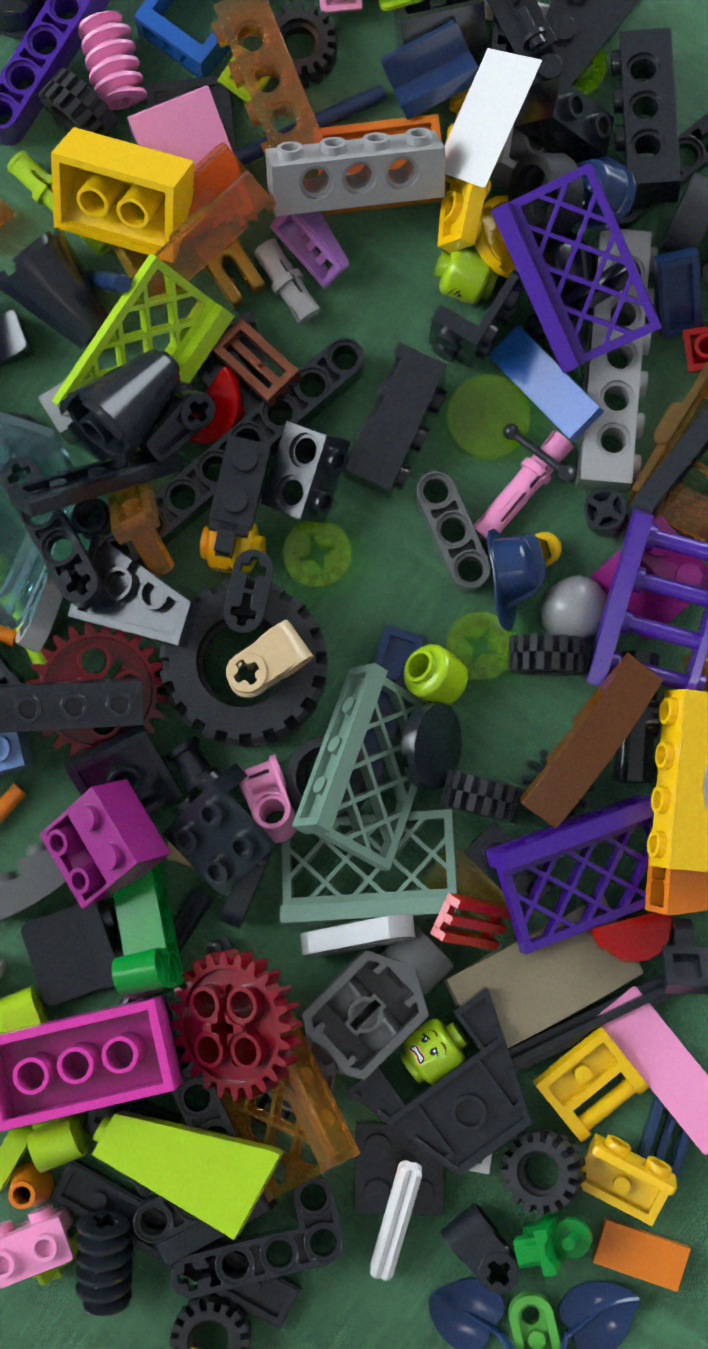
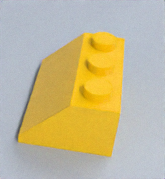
(119, 191)

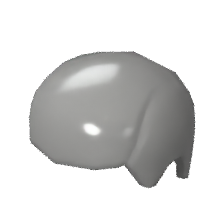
(573, 607)

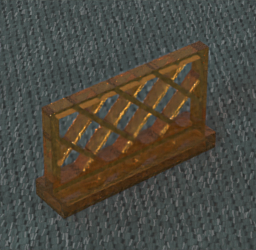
(316, 1123)

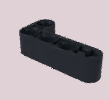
(256, 1245)

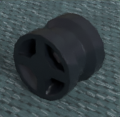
(603, 505)

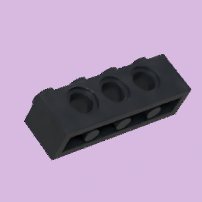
(647, 56)
(71, 704)

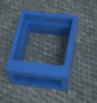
(175, 43)

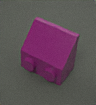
(662, 564)

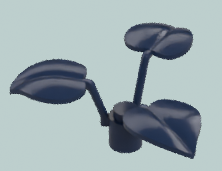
(594, 1311)

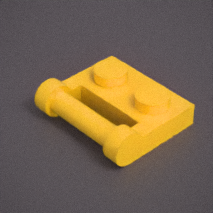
(582, 1074)

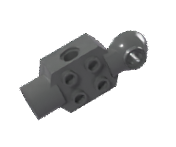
(372, 1007)

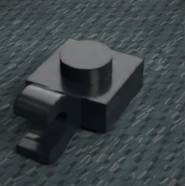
(683, 963)

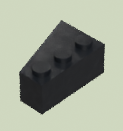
(397, 422)

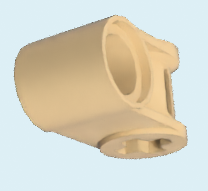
(274, 654)

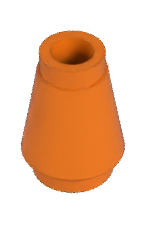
(38, 1183)

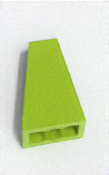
(191, 1167)

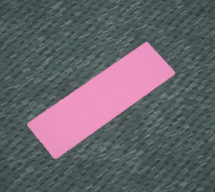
(663, 1065)

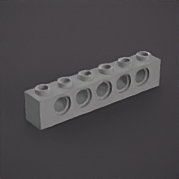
(594, 464)

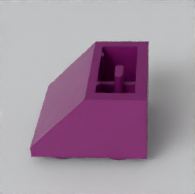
(104, 842)

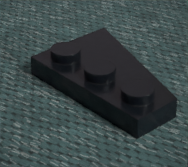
(581, 33)

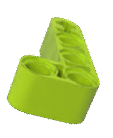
(57, 1139)

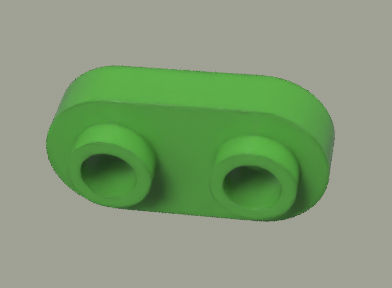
(534, 1333)

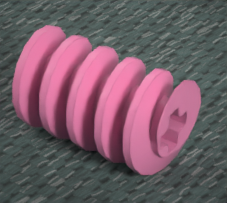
(111, 59)

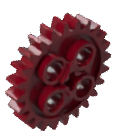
(66, 665)
(224, 1025)

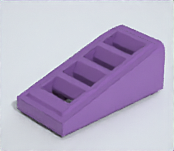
(302, 236)

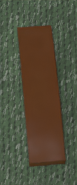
(592, 740)

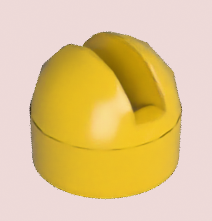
(554, 546)

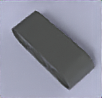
(452, 511)

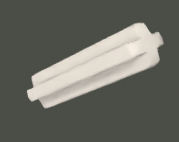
(396, 1220)

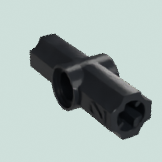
(635, 756)

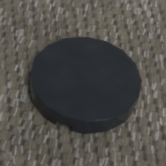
(431, 745)

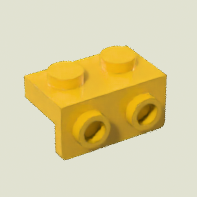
(627, 1179)

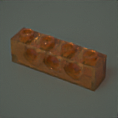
(255, 18)

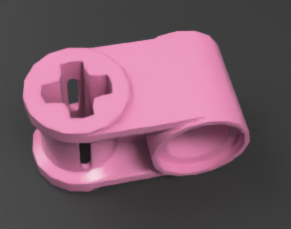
(267, 792)

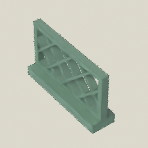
(337, 760)
(362, 906)

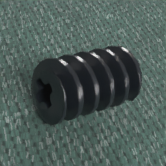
(104, 1262)

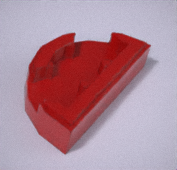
(228, 406)
(635, 938)

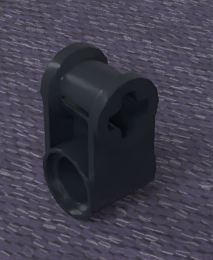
(477, 1244)

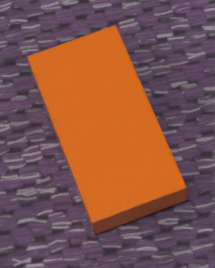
(640, 1254)

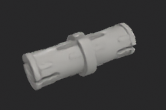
(286, 281)

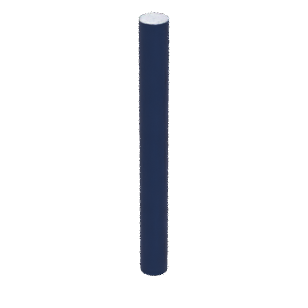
(324, 119)

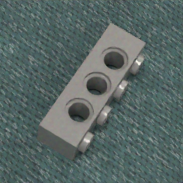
(374, 184)

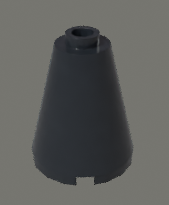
(56, 288)
(121, 406)

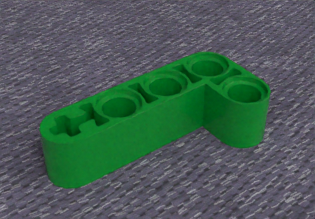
(148, 939)

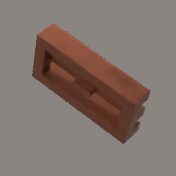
(279, 385)

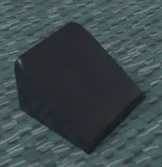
(13, 339)

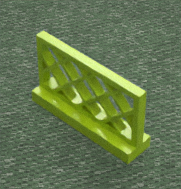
(189, 337)

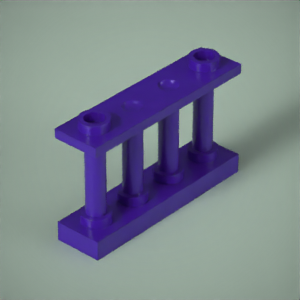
(632, 578)

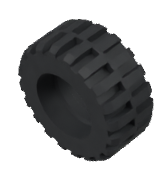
(235, 723)

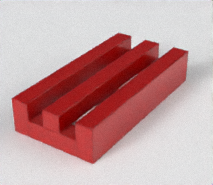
(489, 927)

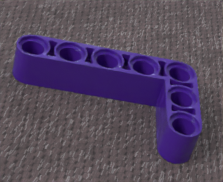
(28, 64)

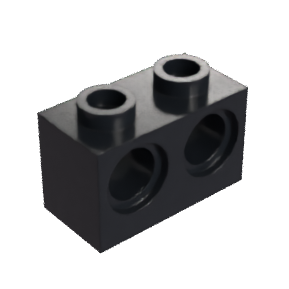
(300, 470)

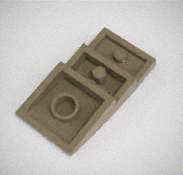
(545, 984)

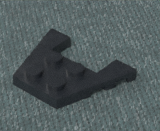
(467, 1109)

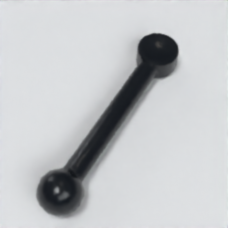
(565, 472)

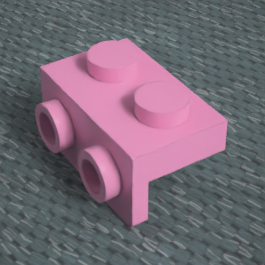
(34, 1244)

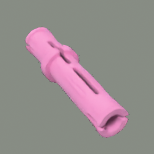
(523, 486)

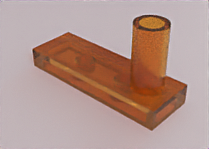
(135, 519)

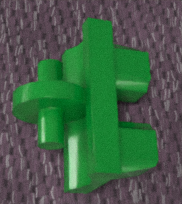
(552, 1242)

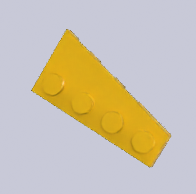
(462, 204)

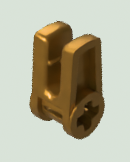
(236, 256)

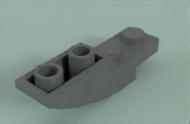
(38, 881)

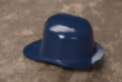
(618, 186)
(517, 572)

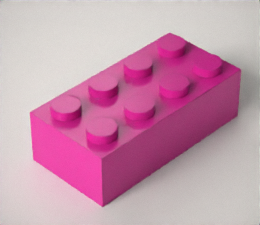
(87, 1062)

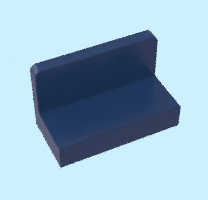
(430, 69)

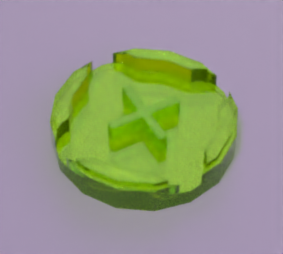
(481, 411)

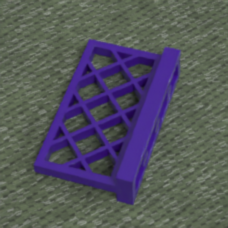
(540, 282)
(572, 835)

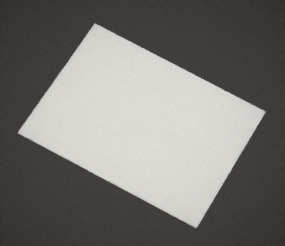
(488, 115)

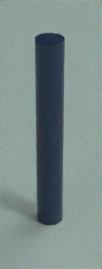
(109, 280)

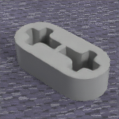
(40, 615)

